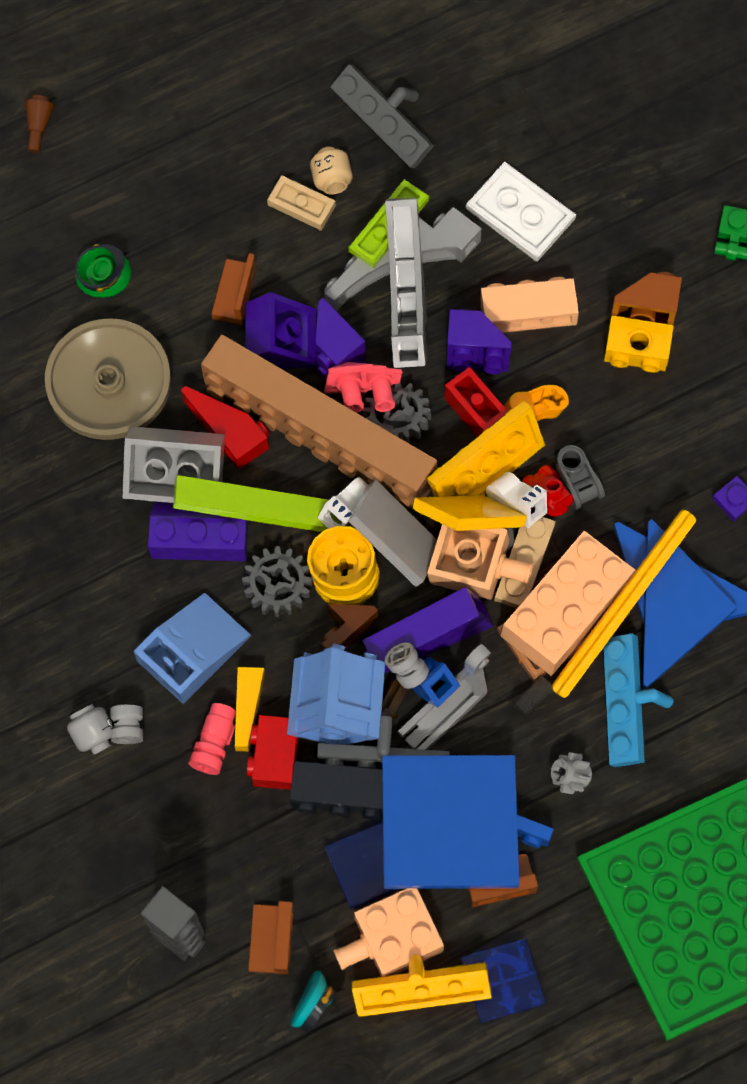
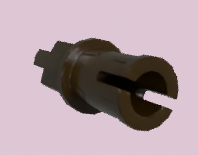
(392, 699)

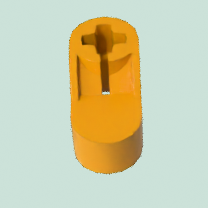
(546, 401)

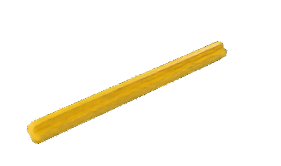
(623, 603)

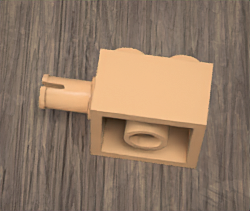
(474, 561)
(392, 934)

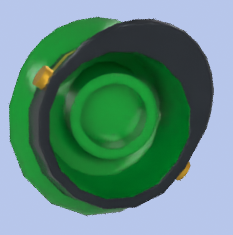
(102, 271)

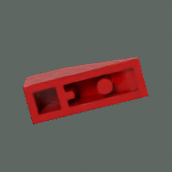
(243, 436)

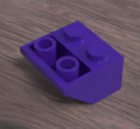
(476, 343)

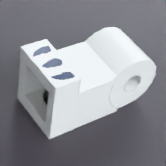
(519, 496)
(343, 504)

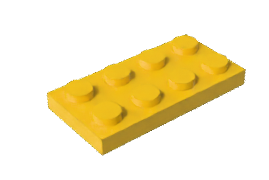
(490, 455)

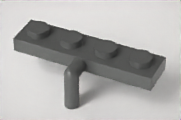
(383, 114)
(369, 756)

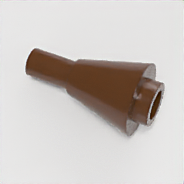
(38, 114)

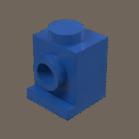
(437, 672)

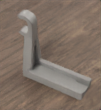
(435, 721)

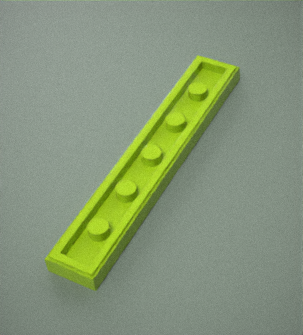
(249, 503)

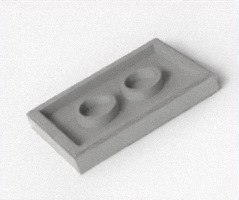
(394, 532)

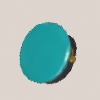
(313, 1002)

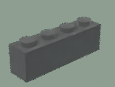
(174, 924)

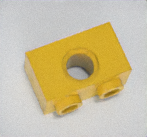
(653, 335)

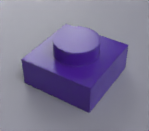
(732, 499)

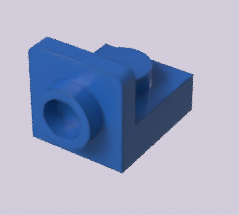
(533, 833)

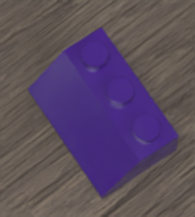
(195, 535)

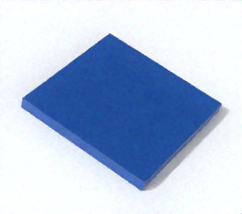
(450, 822)

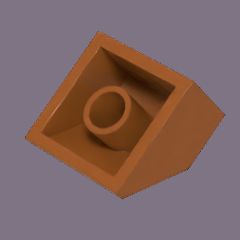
(650, 299)

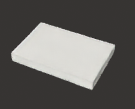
(520, 211)

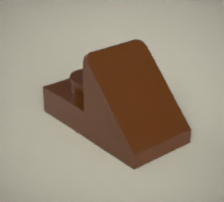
(353, 622)

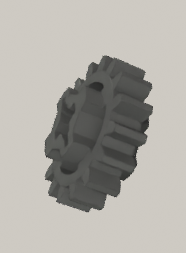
(402, 419)
(266, 575)

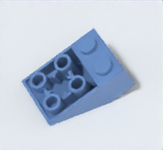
(191, 647)

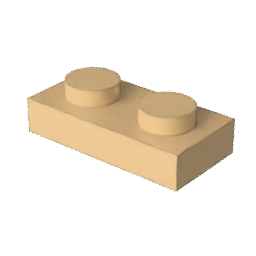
(301, 203)

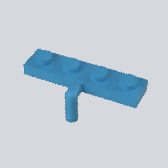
(625, 700)

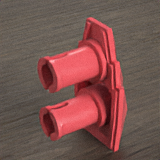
(358, 378)

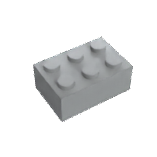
(158, 455)

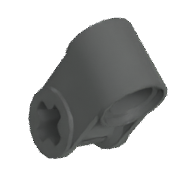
(579, 481)

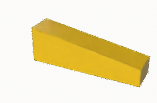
(248, 695)

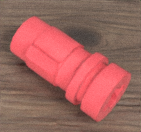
(214, 737)

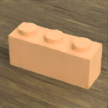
(531, 304)

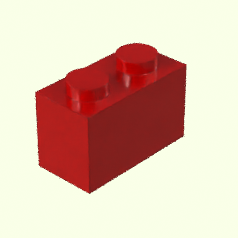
(473, 402)
(273, 753)

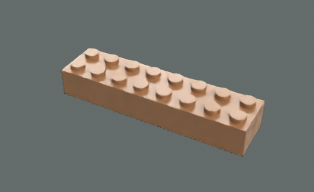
(316, 421)

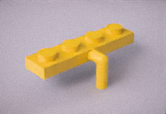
(421, 988)

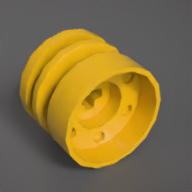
(339, 550)

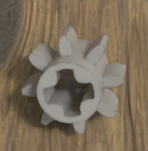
(571, 773)

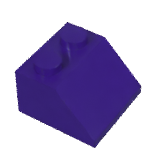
(281, 331)
(336, 340)

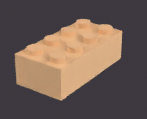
(567, 603)

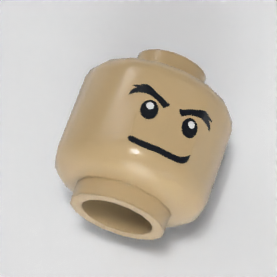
(331, 170)

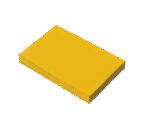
(469, 512)

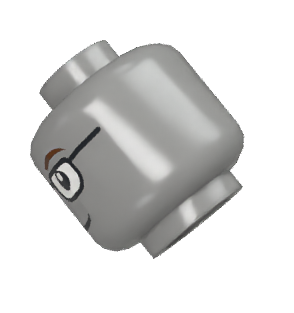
(90, 729)

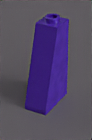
(434, 626)

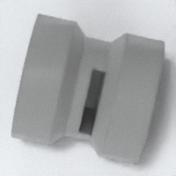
(408, 668)
(126, 725)

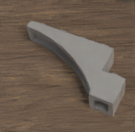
(448, 239)
(406, 283)

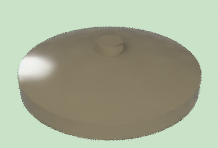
(107, 378)

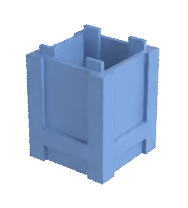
(336, 697)

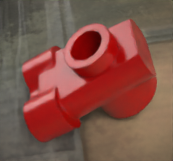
(557, 495)

